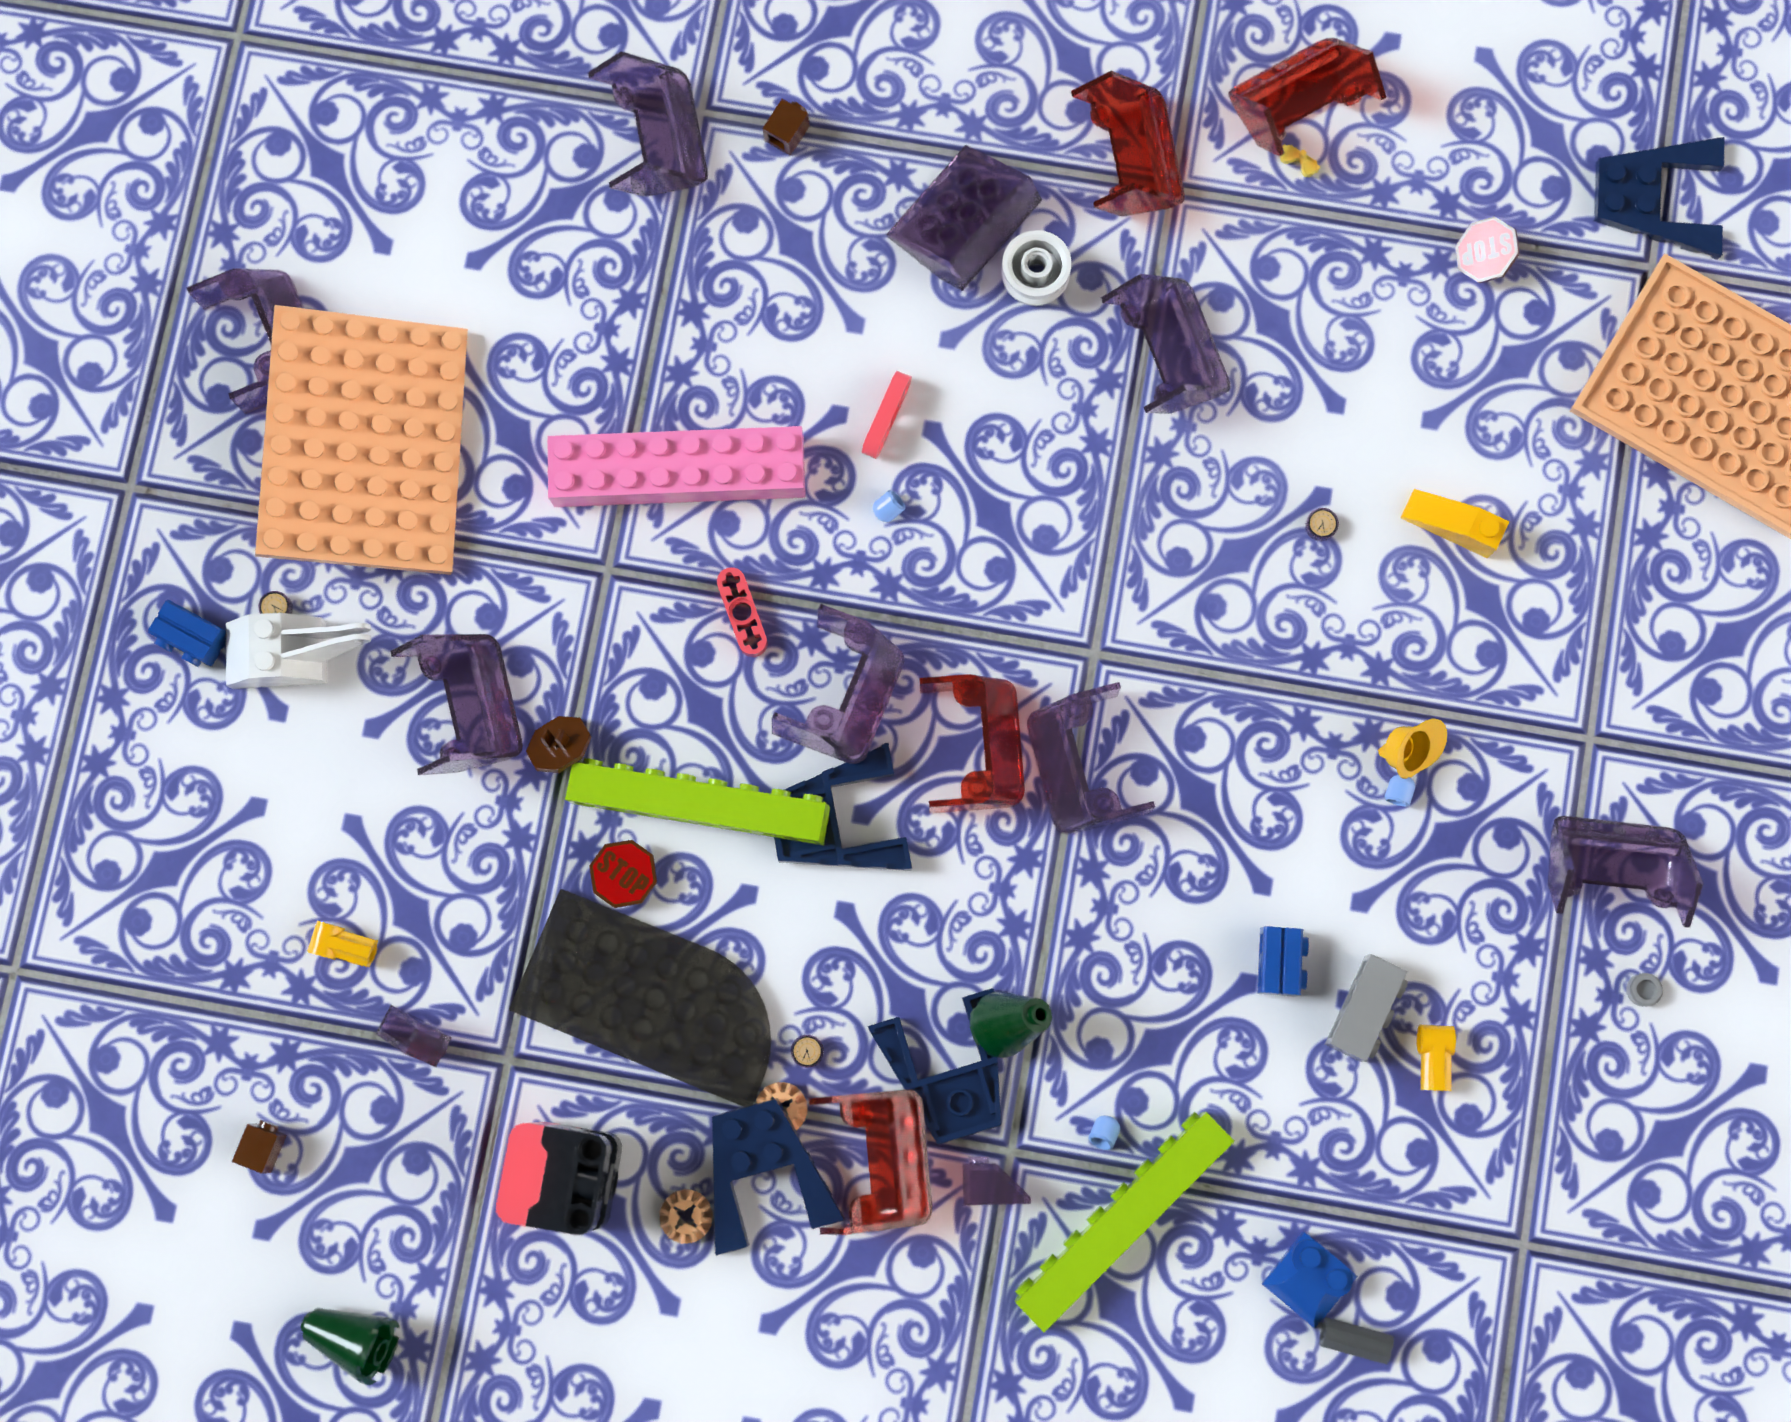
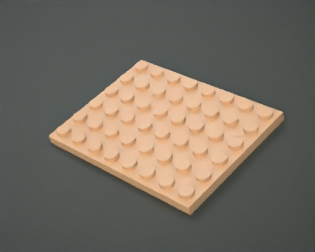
(1701, 390)
(361, 441)

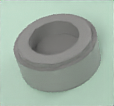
(1644, 989)

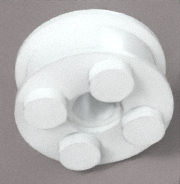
(1034, 287)

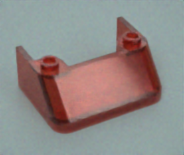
(1302, 85)
(1139, 141)
(1003, 779)
(895, 1160)

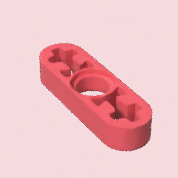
(886, 414)
(742, 588)

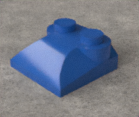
(1309, 1279)

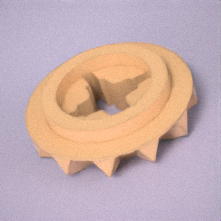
(784, 1092)
(701, 1215)

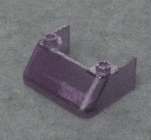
(664, 122)
(267, 289)
(1177, 339)
(476, 698)
(851, 729)
(1060, 768)
(1624, 857)

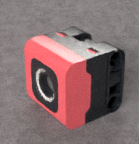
(558, 1177)

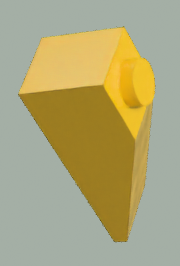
(1456, 522)

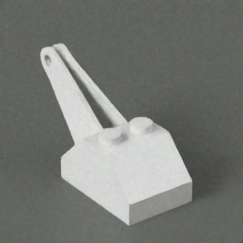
(285, 649)

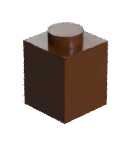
(786, 126)
(259, 1147)

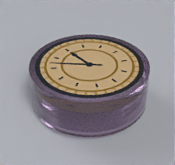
(1321, 524)
(275, 603)
(807, 1051)

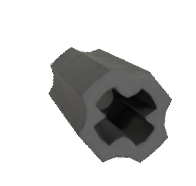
(1356, 1340)

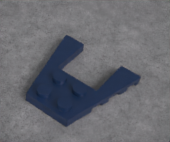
(1631, 193)
(886, 854)
(955, 1100)
(756, 1142)

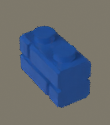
(188, 633)
(1281, 961)

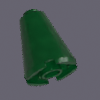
(1008, 1022)
(352, 1341)

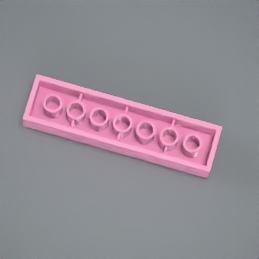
(676, 466)

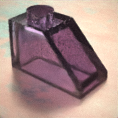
(413, 1036)
(989, 1185)

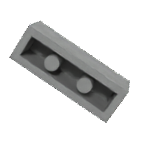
(1367, 1008)

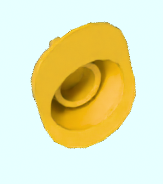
(1415, 747)

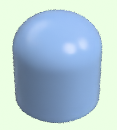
(888, 506)
(1400, 791)
(1106, 1129)

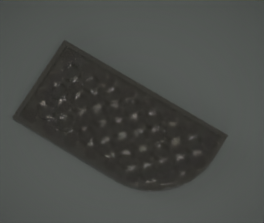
(648, 998)

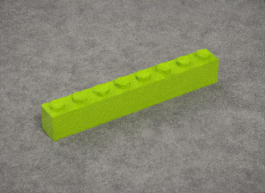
(698, 802)
(1123, 1220)

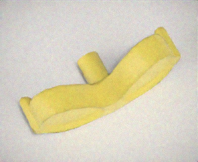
(1308, 165)

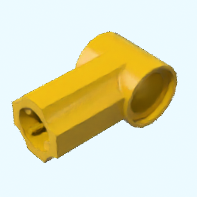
(335, 943)
(1436, 1047)

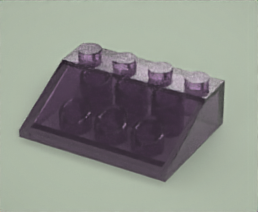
(965, 216)

